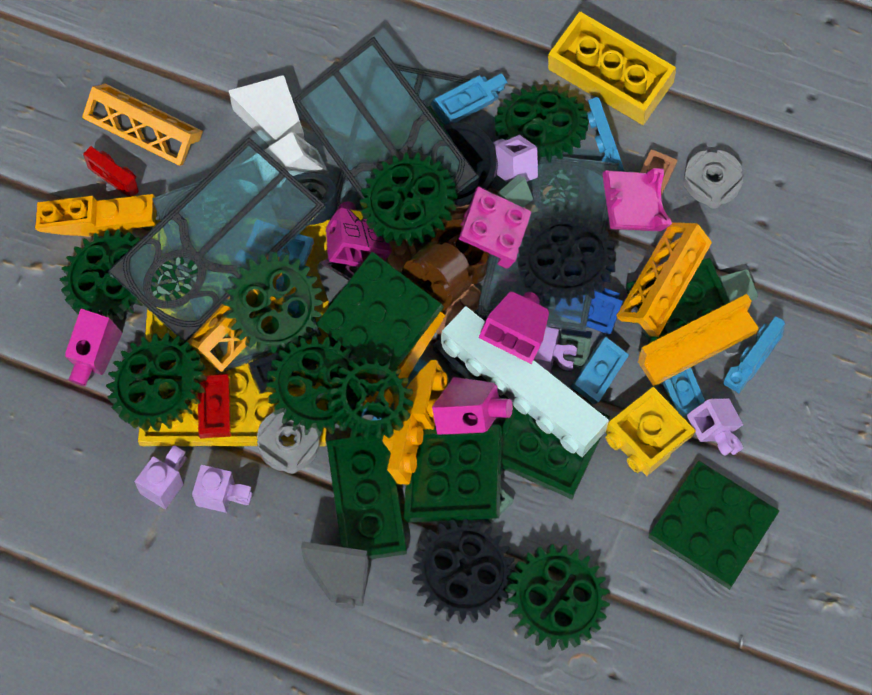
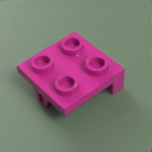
(635, 200)
(495, 226)

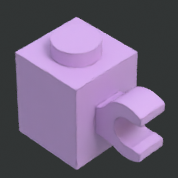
(516, 157)
(551, 351)
(716, 422)
(162, 480)
(216, 489)

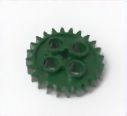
(544, 119)
(408, 199)
(86, 272)
(260, 277)
(156, 382)
(304, 408)
(579, 615)

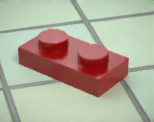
(105, 167)
(214, 409)

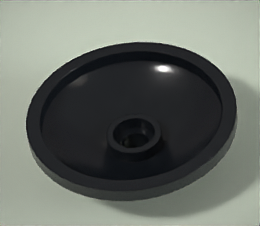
(480, 154)

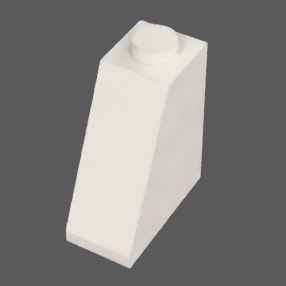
(267, 109)
(297, 155)

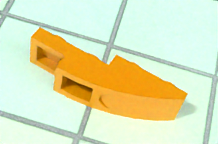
(88, 216)
(403, 445)

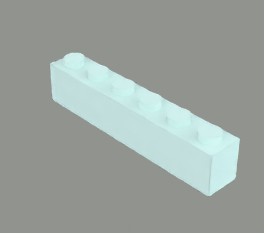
(526, 384)

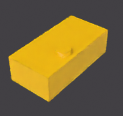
(611, 68)

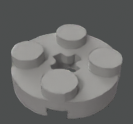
(709, 192)
(285, 458)

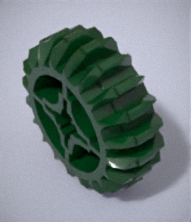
(379, 409)

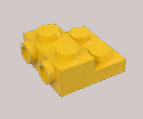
(648, 432)

